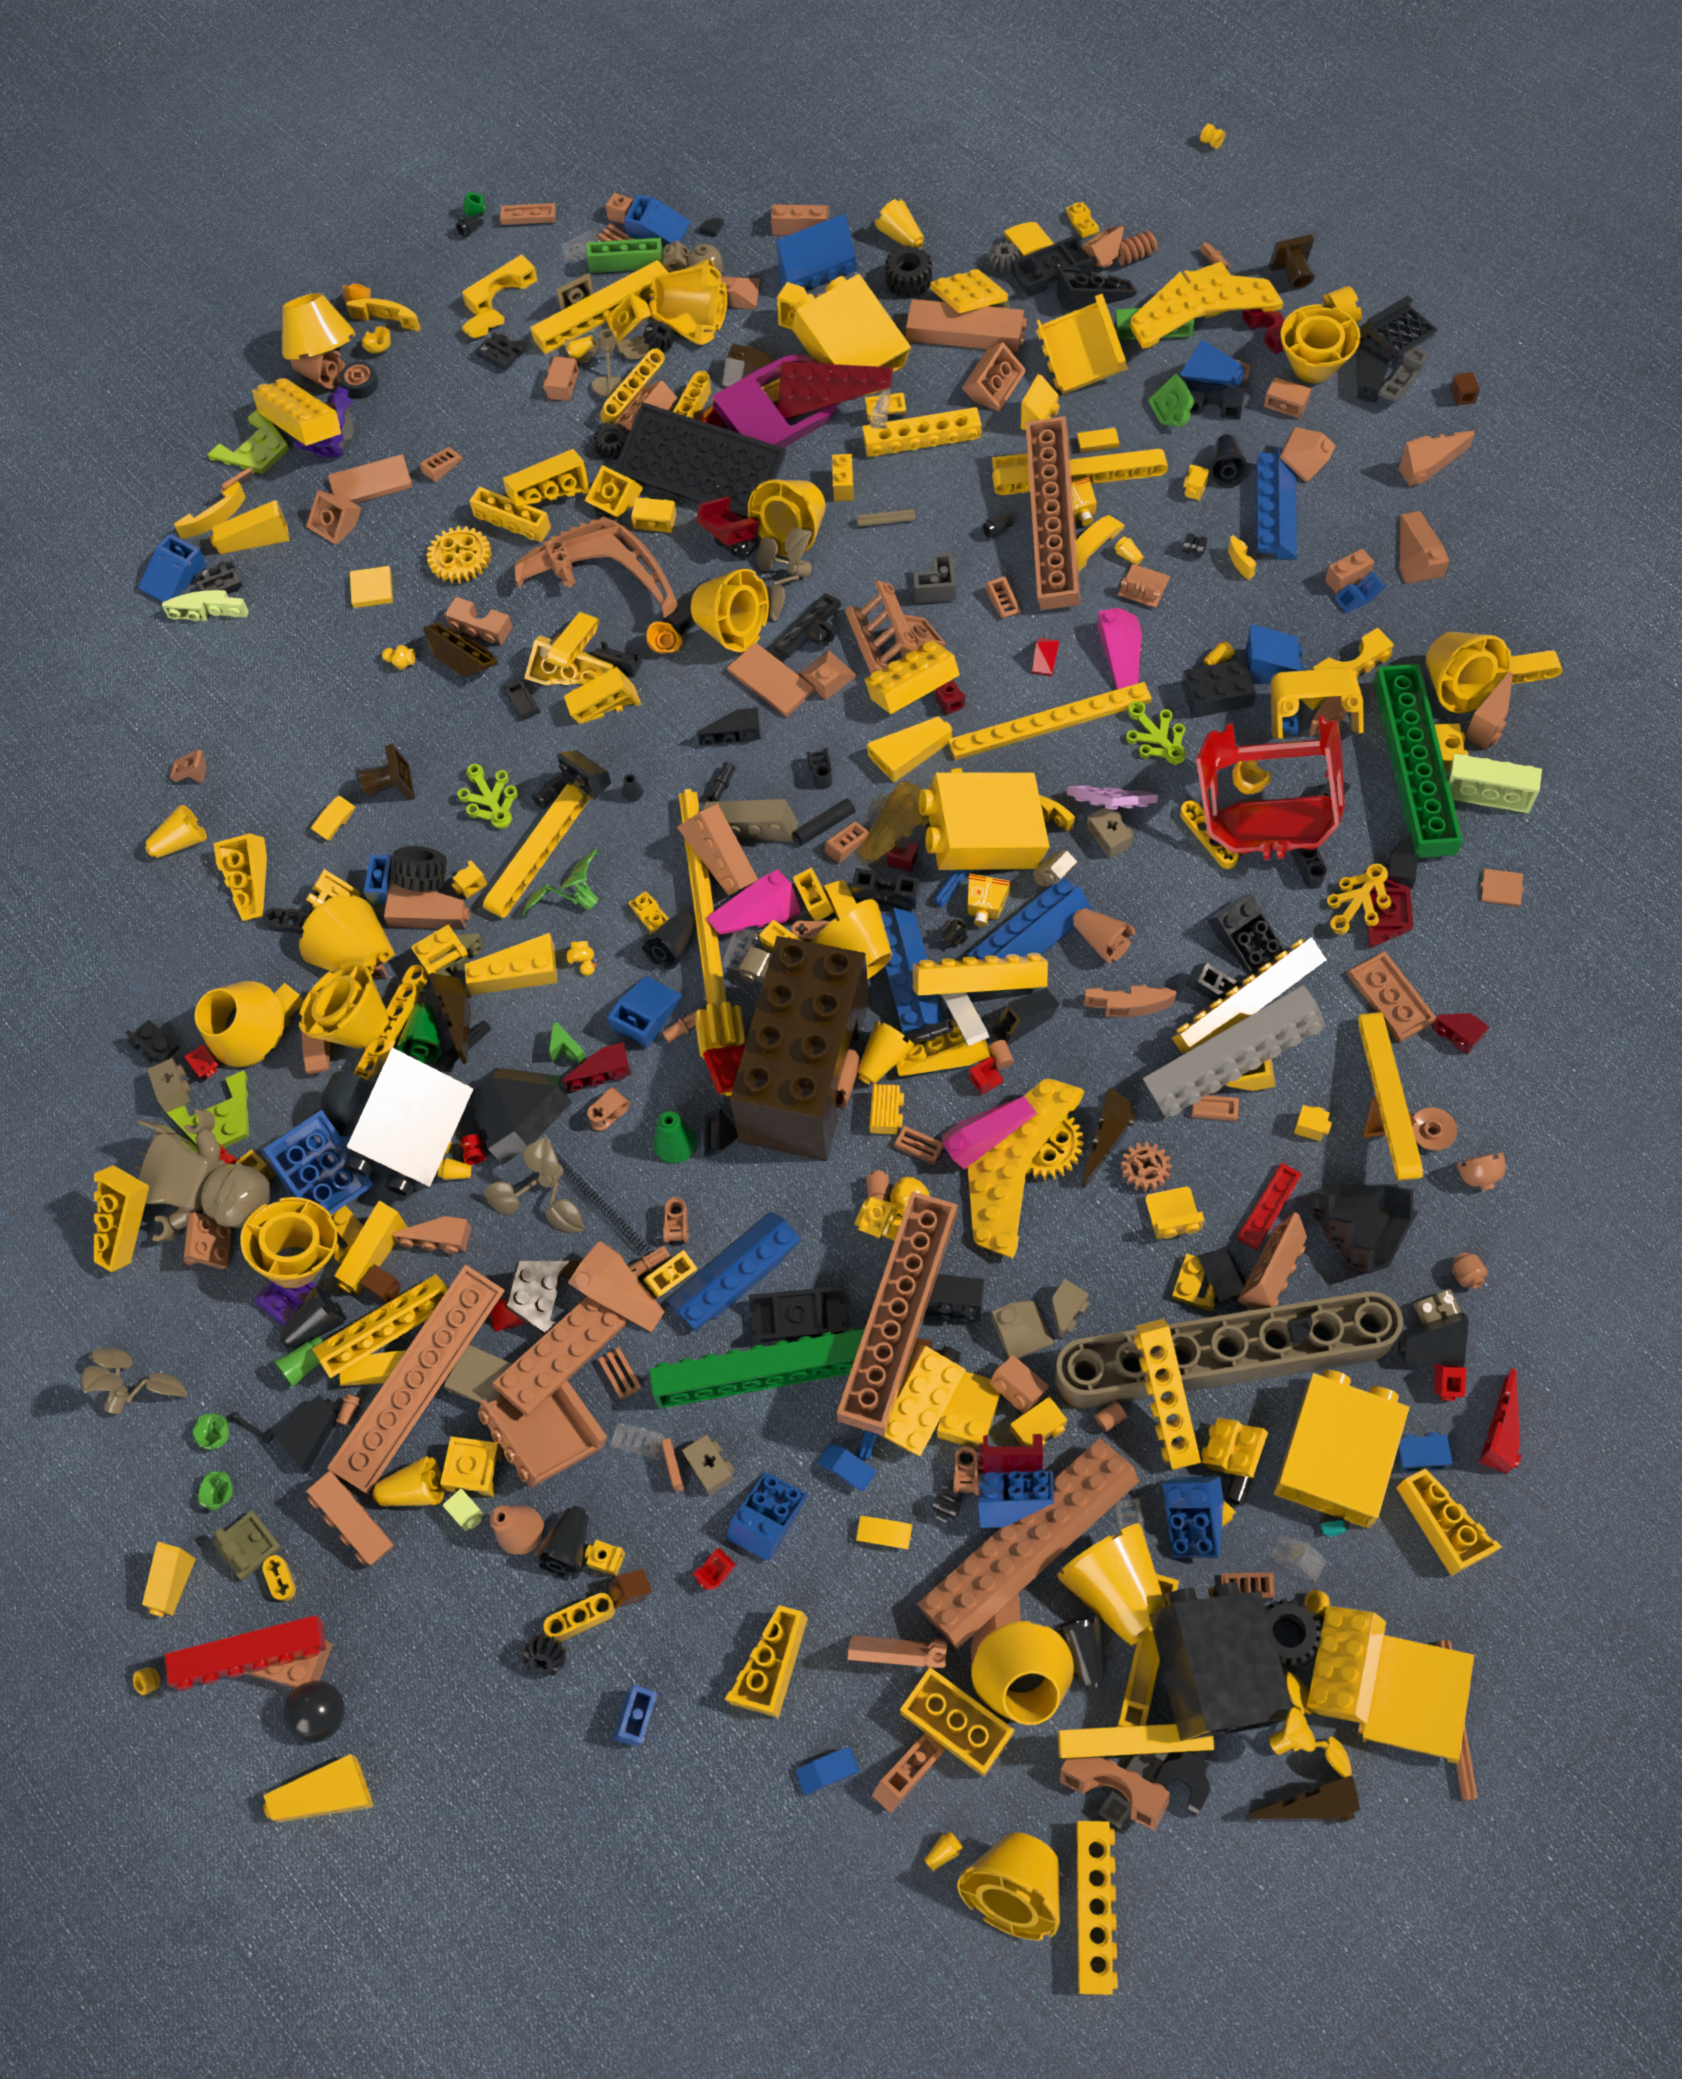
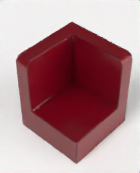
(903, 858)

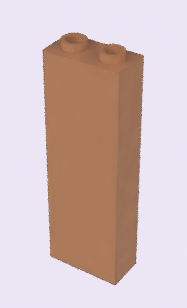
(980, 328)

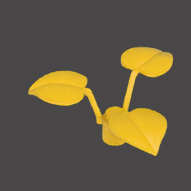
(1298, 1735)

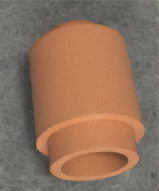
(878, 1185)

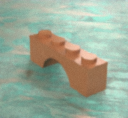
(1145, 1798)

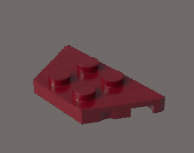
(1393, 920)

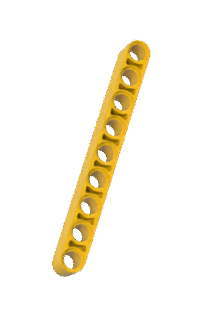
(1098, 469)
(535, 851)
(1390, 1097)

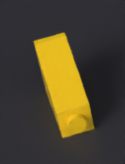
(167, 1579)

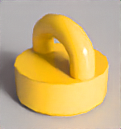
(1317, 1602)
(146, 1680)

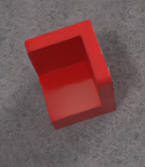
(985, 1076)

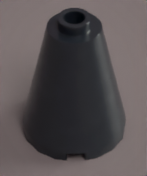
(1228, 463)
(669, 940)
(312, 1319)
(564, 1545)
(1086, 1650)

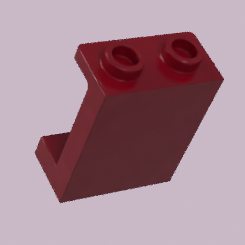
(724, 523)
(1011, 1458)

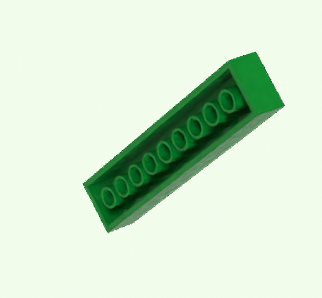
(1417, 760)
(755, 1369)

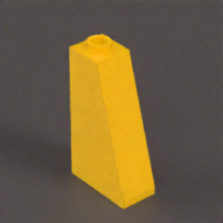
(251, 530)
(910, 747)
(370, 1247)
(323, 1792)

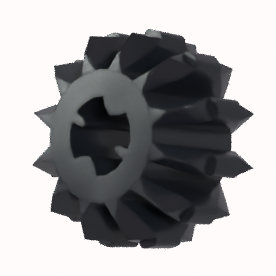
(658, 336)
(544, 1655)

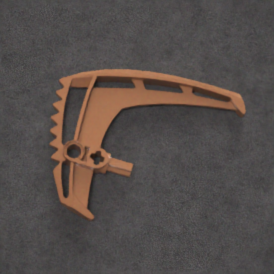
(581, 544)

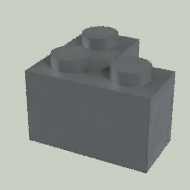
(938, 583)

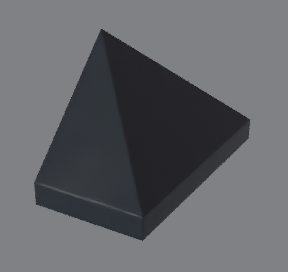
(718, 1132)

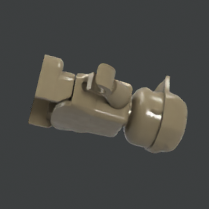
(198, 1179)

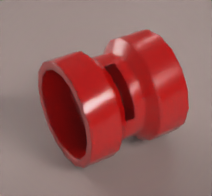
(473, 1149)

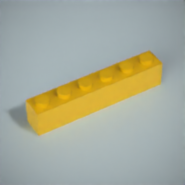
(980, 974)

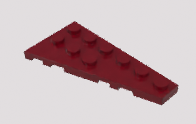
(820, 385)

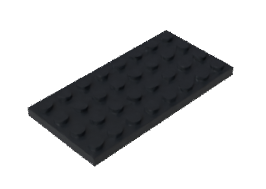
(696, 458)

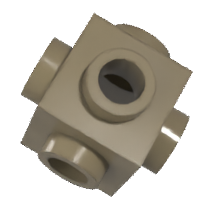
(675, 256)

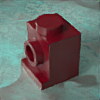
(950, 697)

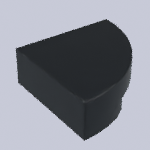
(711, 226)
(1299, 1330)

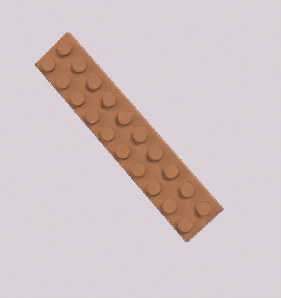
(415, 1379)

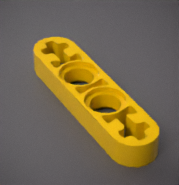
(1215, 851)

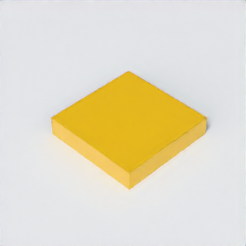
(371, 587)

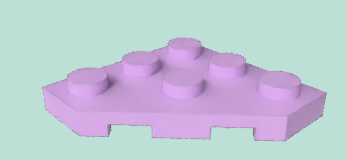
(1112, 796)

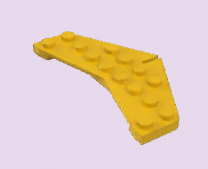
(1199, 295)
(1000, 1174)

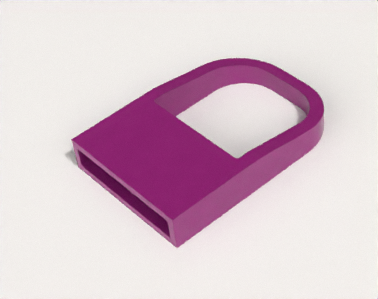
(751, 413)

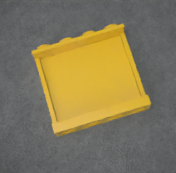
(1082, 347)
(1419, 1698)

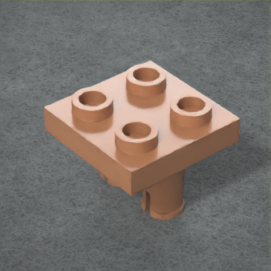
(207, 1242)

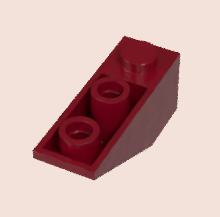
(604, 1065)

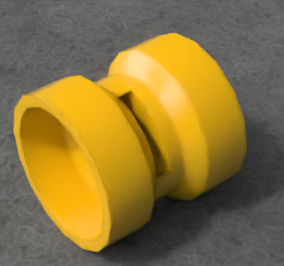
(1212, 136)

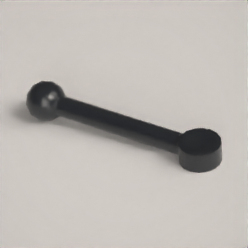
(266, 1437)

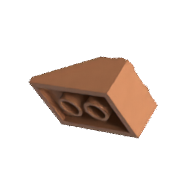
(1490, 716)

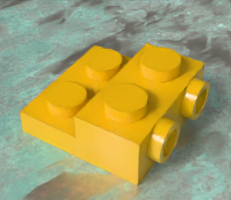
(1233, 1447)

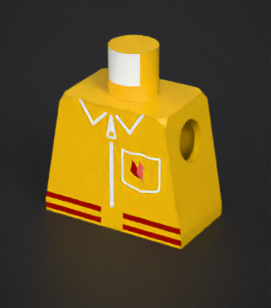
(1084, 501)
(986, 898)

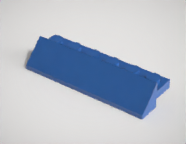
(1275, 507)
(1037, 925)
(906, 949)
(734, 1271)

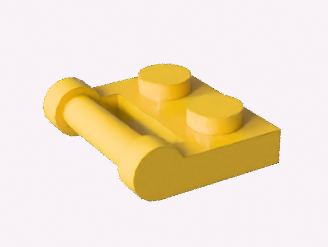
(437, 945)
(348, 1228)
(1190, 1283)

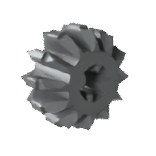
(1002, 256)

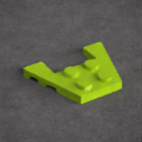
(259, 451)
(229, 1116)

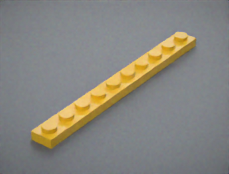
(1048, 721)

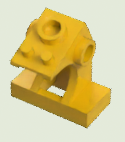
(878, 1218)

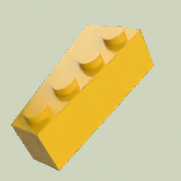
(548, 479)
(514, 968)
(770, 1666)

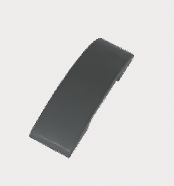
(1405, 375)
(1116, 1806)

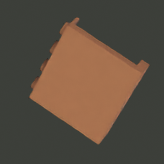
(548, 1439)

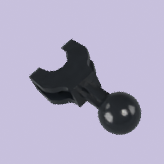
(1192, 1771)

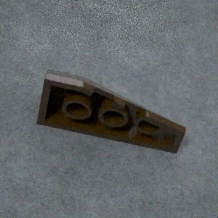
(742, 362)
(455, 1008)
(1113, 1125)
(1326, 1803)

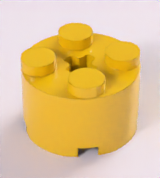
(1345, 300)

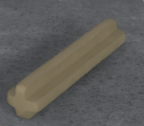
(886, 517)

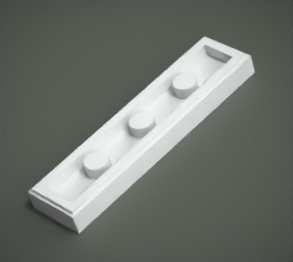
(966, 1017)

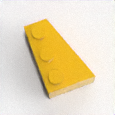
(601, 695)

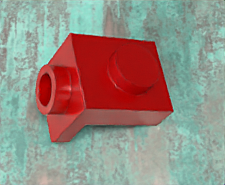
(202, 1062)
(714, 1570)

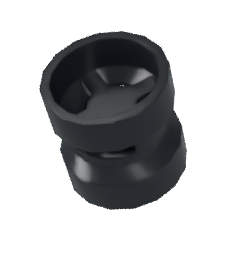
(1195, 544)

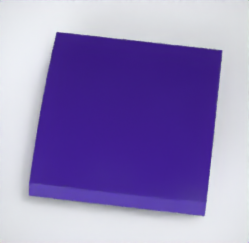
(282, 1301)

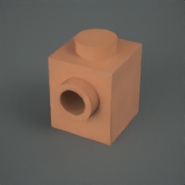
(618, 207)

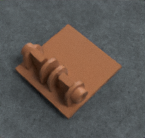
(1143, 585)

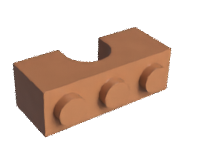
(492, 628)

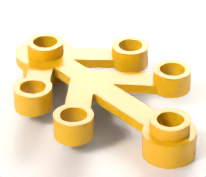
(1360, 896)

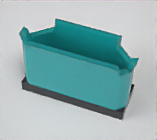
(1332, 1527)

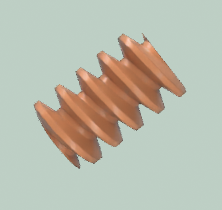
(1136, 246)

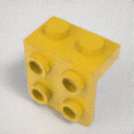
(1174, 1213)

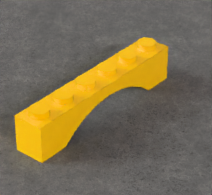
(1143, 1671)

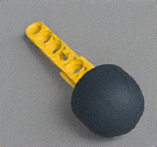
(346, 1088)

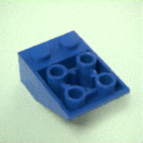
(653, 219)
(171, 568)
(643, 1011)
(1013, 1496)
(766, 1516)
(1194, 1516)

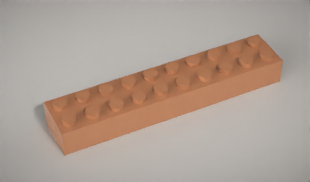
(1053, 513)
(897, 1314)
(1029, 1545)

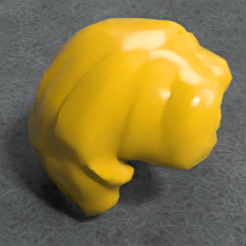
(1250, 777)
(902, 1190)

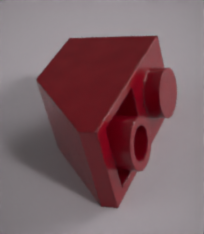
(1461, 1029)

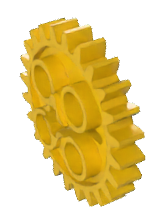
(459, 554)
(1070, 1148)

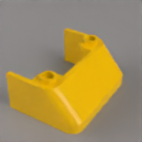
(1295, 685)

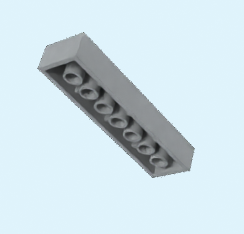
(1235, 1052)

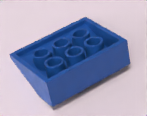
(817, 254)
(310, 1168)

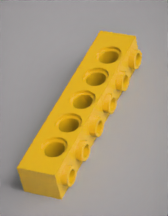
(922, 432)
(380, 1326)
(1185, 1451)
(1088, 1981)

